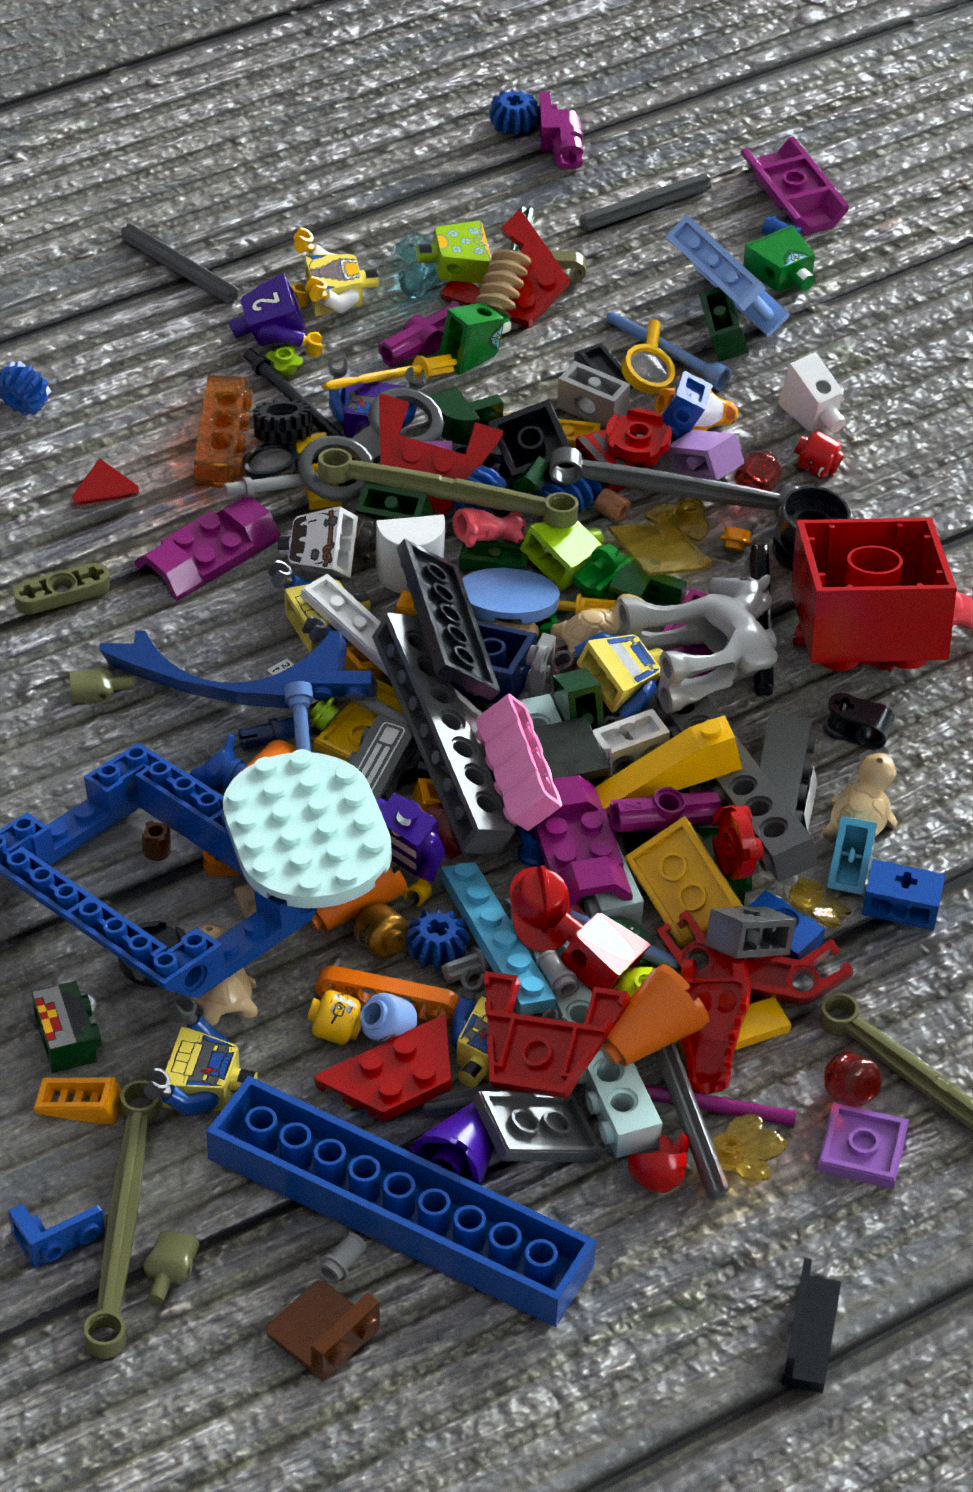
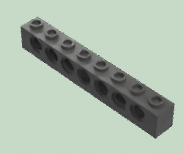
(443, 737)
(784, 839)

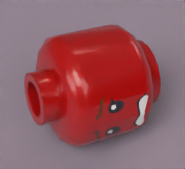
(819, 454)

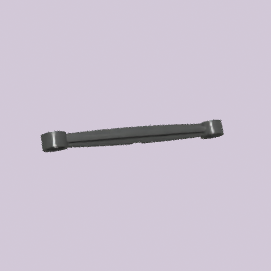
(662, 481)

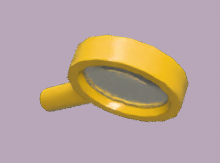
(648, 366)

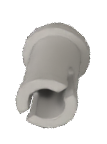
(561, 980)
(336, 1264)

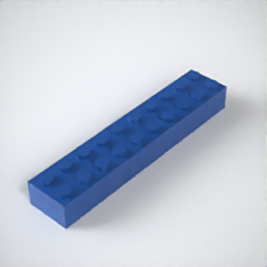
(402, 1200)

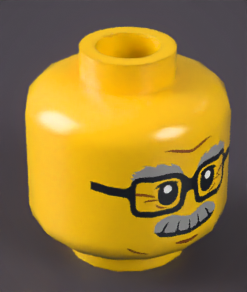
(335, 1017)

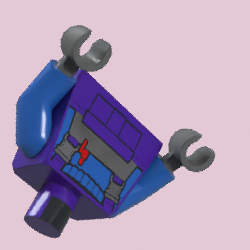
(352, 403)

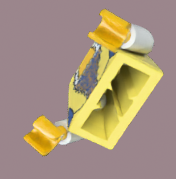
(331, 278)

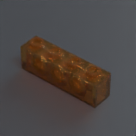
(222, 430)

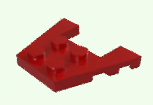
(541, 284)
(425, 457)
(542, 1052)

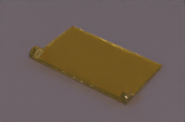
(661, 547)

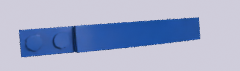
(321, 668)

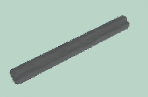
(645, 202)
(179, 263)
(692, 1122)

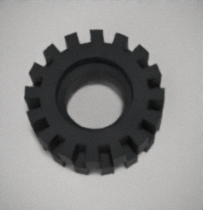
(282, 421)

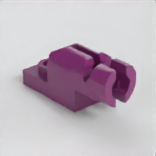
(560, 133)

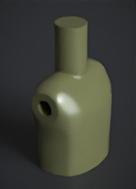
(97, 685)
(169, 1262)

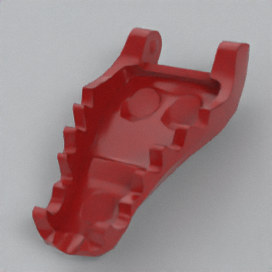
(712, 1048)

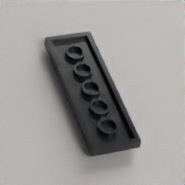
(447, 620)

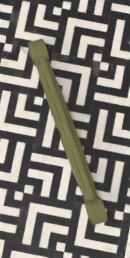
(558, 509)
(896, 1057)
(121, 1223)

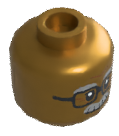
(381, 930)

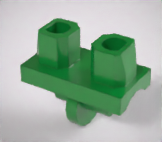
(600, 570)

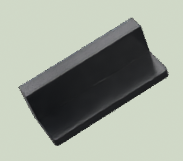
(811, 1331)

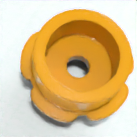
(736, 538)

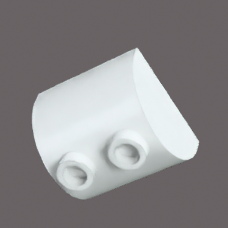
(424, 531)

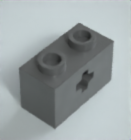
(750, 932)

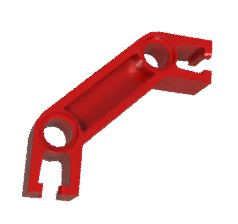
(767, 975)

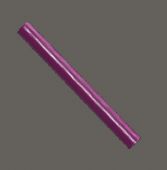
(728, 1106)

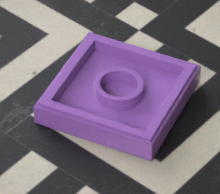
(863, 1145)

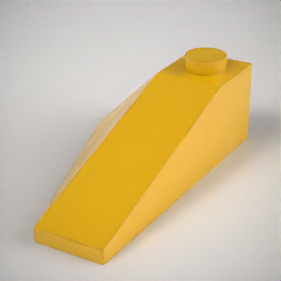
(681, 762)

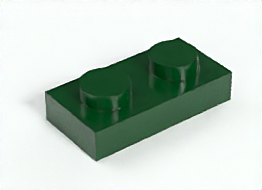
(529, 480)
(492, 555)

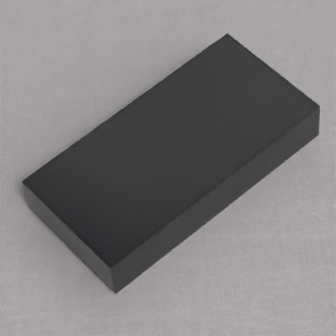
(601, 359)

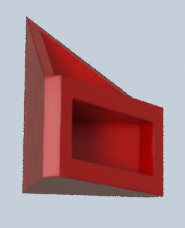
(103, 485)

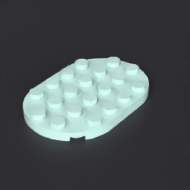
(306, 829)

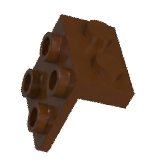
(324, 1328)

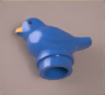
(220, 768)

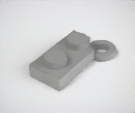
(541, 659)

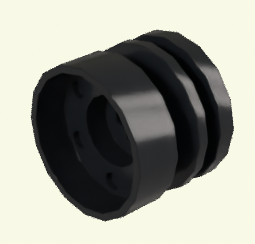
(804, 504)

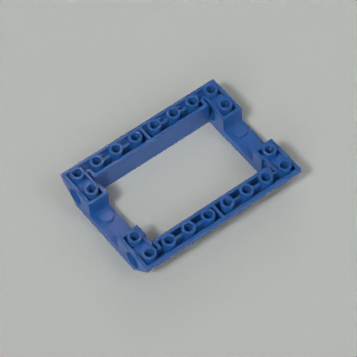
(189, 807)

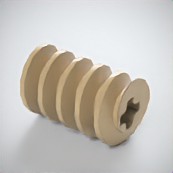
(502, 279)

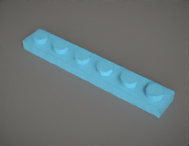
(497, 935)

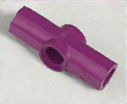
(417, 336)
(662, 810)

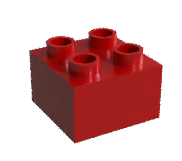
(873, 591)

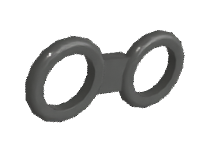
(365, 444)

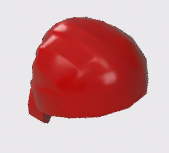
(663, 1168)

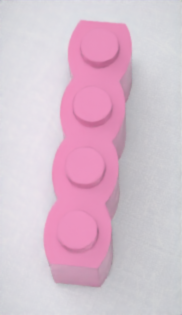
(517, 763)

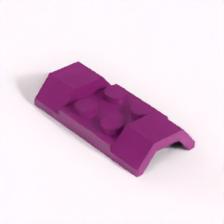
(798, 187)
(211, 546)
(581, 843)

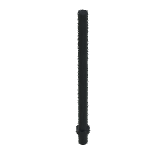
(262, 366)

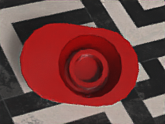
(537, 906)

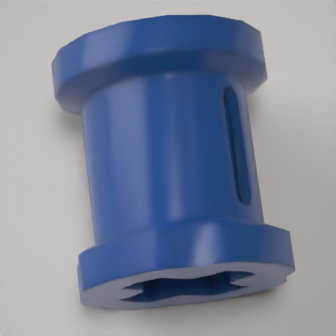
(529, 850)

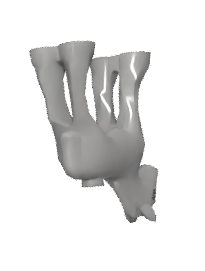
(721, 621)

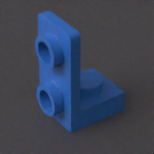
(686, 405)
(50, 1244)

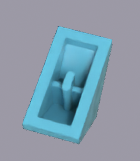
(852, 855)

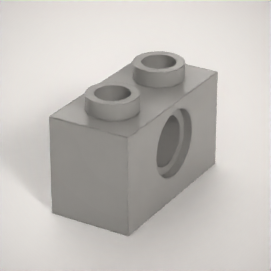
(592, 394)

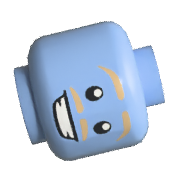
(387, 1017)

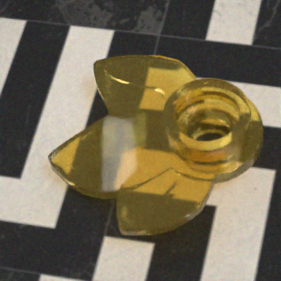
(686, 514)
(809, 898)
(751, 1147)

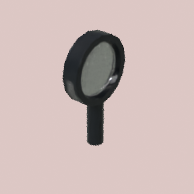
(272, 461)

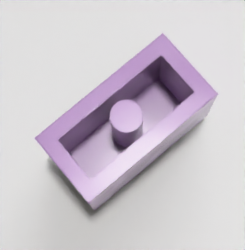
(705, 454)

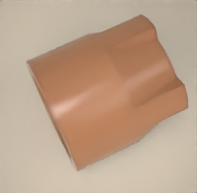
(612, 505)

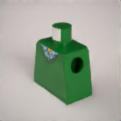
(781, 260)
(473, 335)

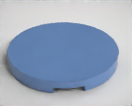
(511, 595)

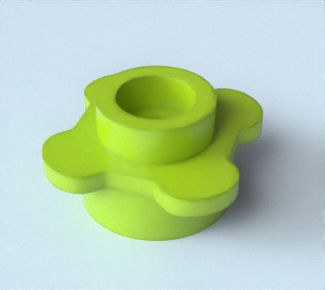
(285, 360)
(323, 714)

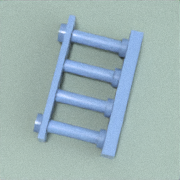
(728, 274)

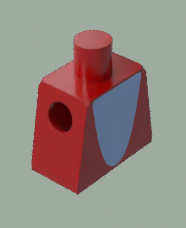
(600, 950)

